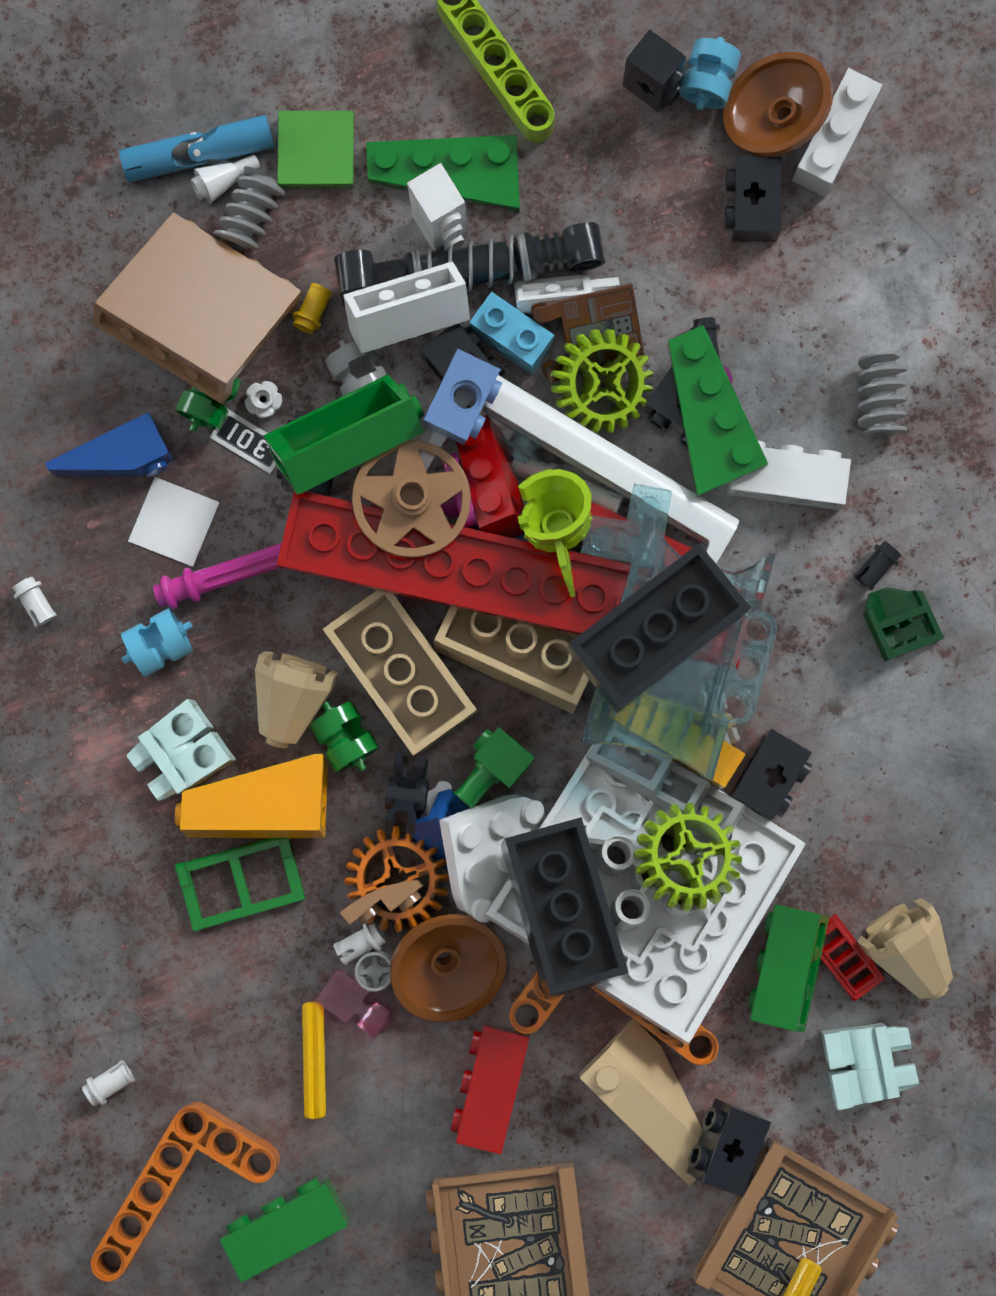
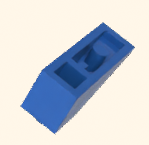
(124, 451)

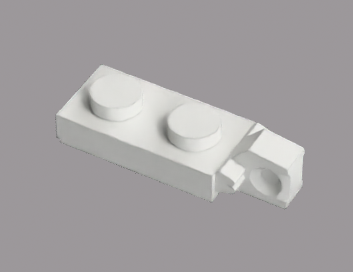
(557, 288)

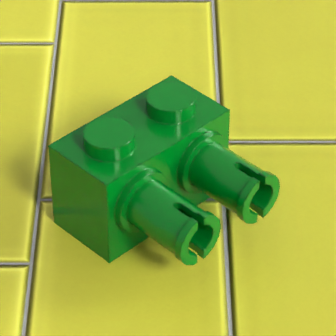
(497, 761)

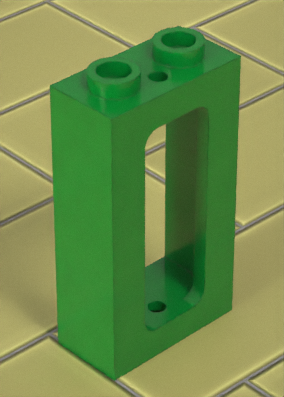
(345, 433)

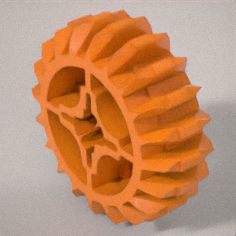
(385, 846)

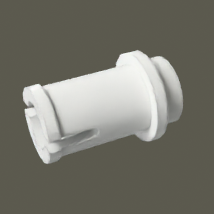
(34, 601)
(359, 943)
(108, 1083)

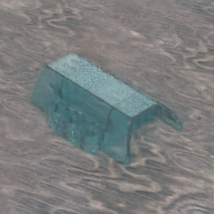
(686, 709)

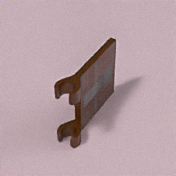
(597, 310)

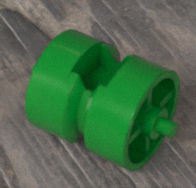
(203, 409)
(344, 737)

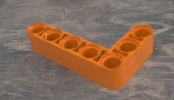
(534, 996)
(168, 1177)

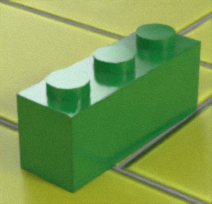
(788, 968)
(284, 1228)

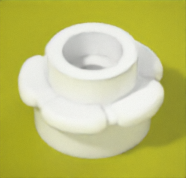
(265, 409)

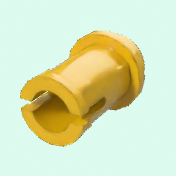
(312, 308)

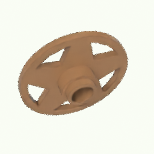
(411, 499)

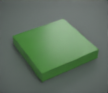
(316, 149)

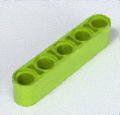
(503, 76)

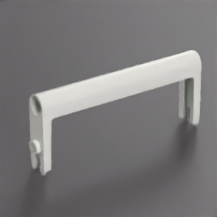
(598, 460)

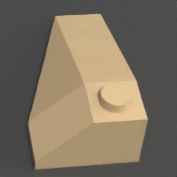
(646, 1095)

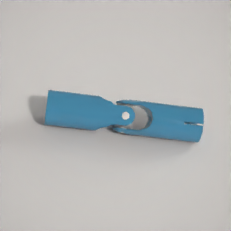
(218, 143)

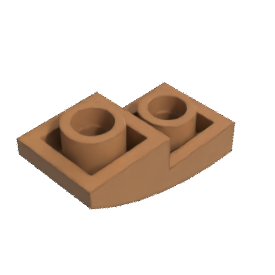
(393, 896)

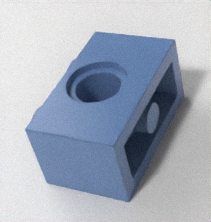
(468, 374)

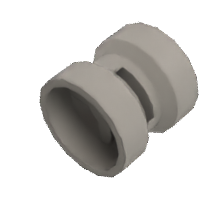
(373, 970)

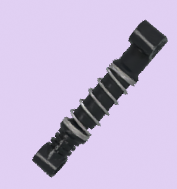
(577, 247)

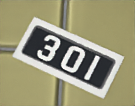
(245, 441)

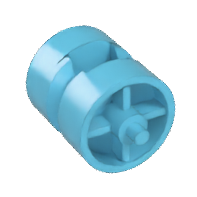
(711, 68)
(162, 638)

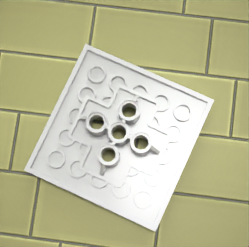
(671, 955)

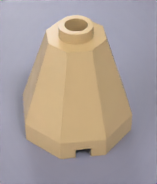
(289, 696)
(911, 948)

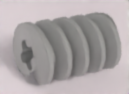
(248, 210)
(881, 395)

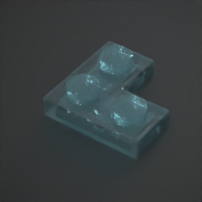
(617, 538)

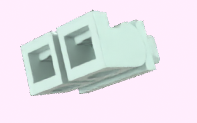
(174, 751)
(872, 1067)

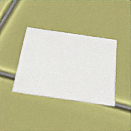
(173, 521)

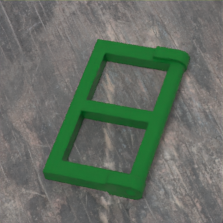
(233, 855)

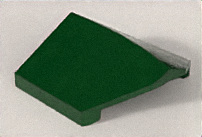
(900, 622)

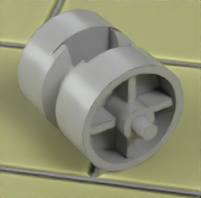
(352, 367)

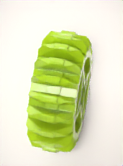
(613, 369)
(683, 842)

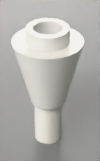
(215, 180)

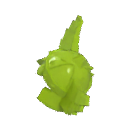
(556, 514)

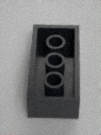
(658, 628)
(563, 908)

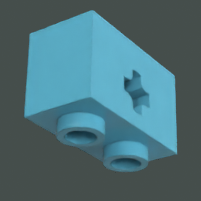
(512, 333)

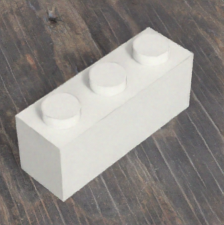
(836, 136)
(438, 209)
(407, 307)
(797, 478)

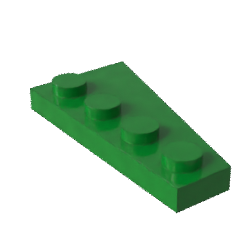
(479, 167)
(714, 422)

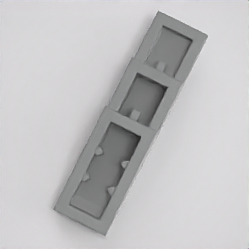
(664, 782)

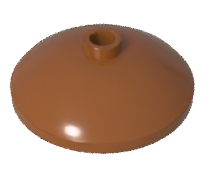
(771, 91)
(450, 985)

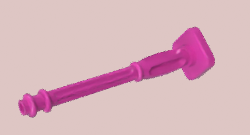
(195, 583)

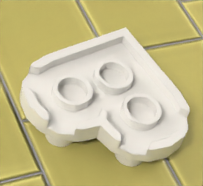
(474, 849)

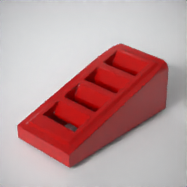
(867, 983)

